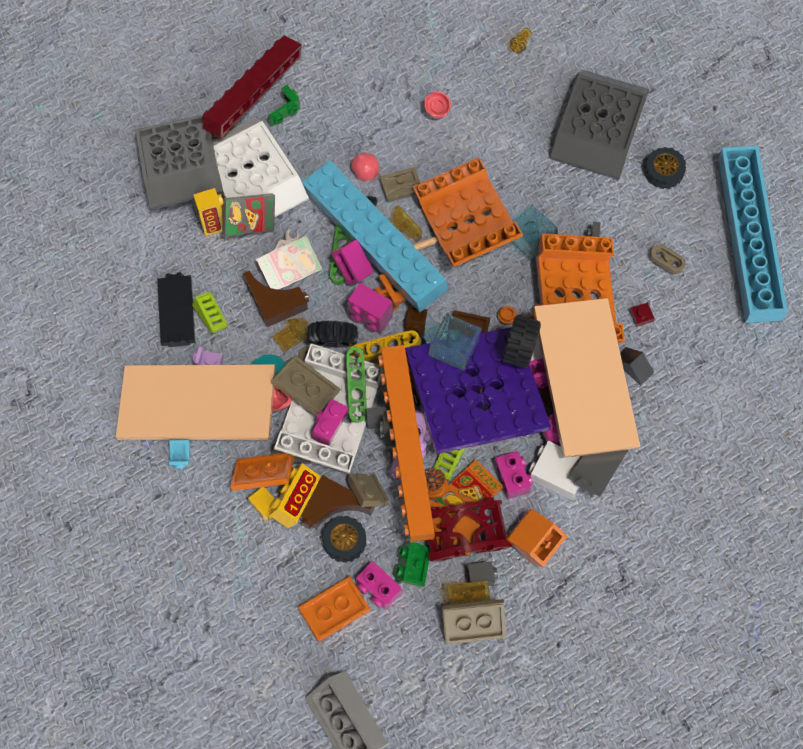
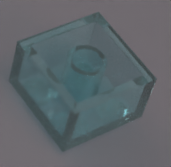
(532, 225)
(455, 341)

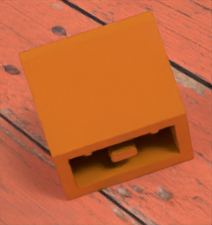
(536, 538)

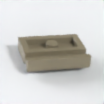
(399, 184)
(368, 490)

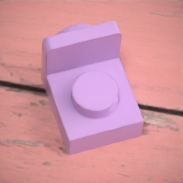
(207, 358)

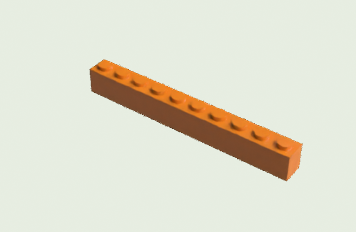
(407, 444)

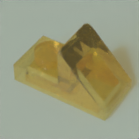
(404, 223)
(292, 334)

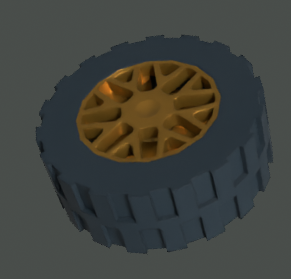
(665, 168)
(344, 539)

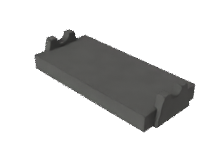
(596, 470)

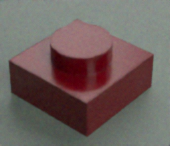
(642, 314)

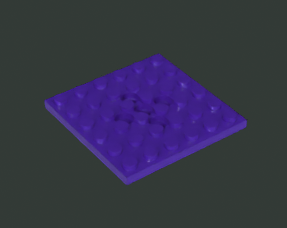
(459, 422)

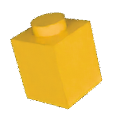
(261, 502)

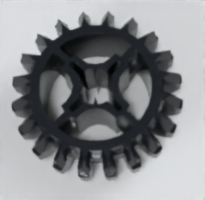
(332, 334)

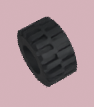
(521, 341)

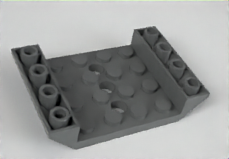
(596, 141)
(180, 173)

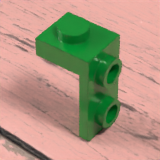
(291, 108)

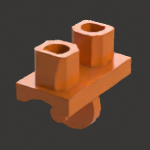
(387, 291)

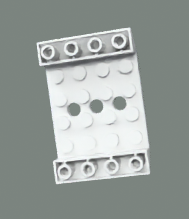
(276, 175)
(299, 423)

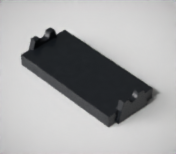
(176, 310)

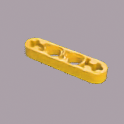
(384, 342)

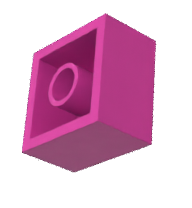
(370, 308)

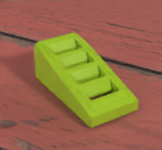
(207, 301)
(455, 461)

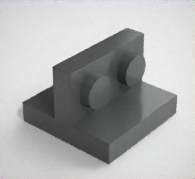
(378, 419)

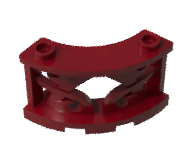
(494, 541)

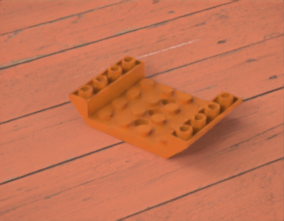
(461, 196)
(576, 265)

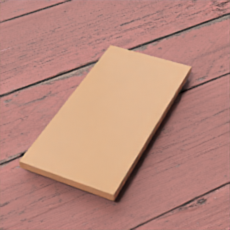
(586, 378)
(196, 402)

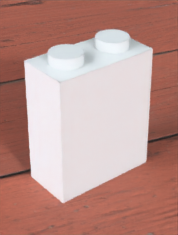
(554, 471)

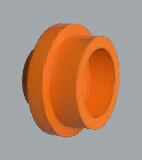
(506, 315)

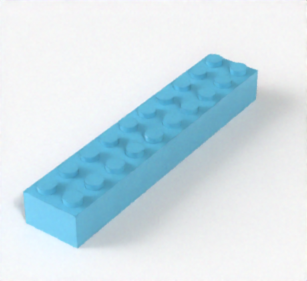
(376, 235)
(752, 235)

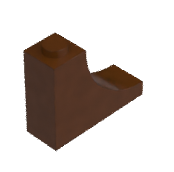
(276, 304)
(328, 500)

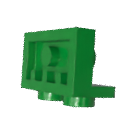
(412, 564)

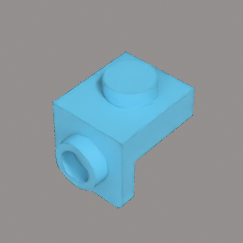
(179, 453)

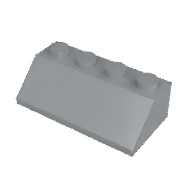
(344, 715)

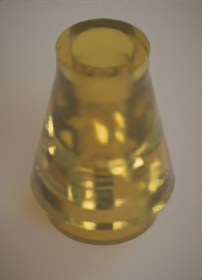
(520, 41)

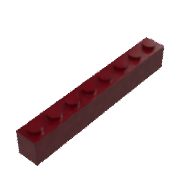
(251, 86)

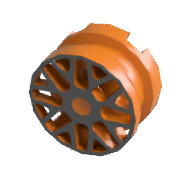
(436, 483)

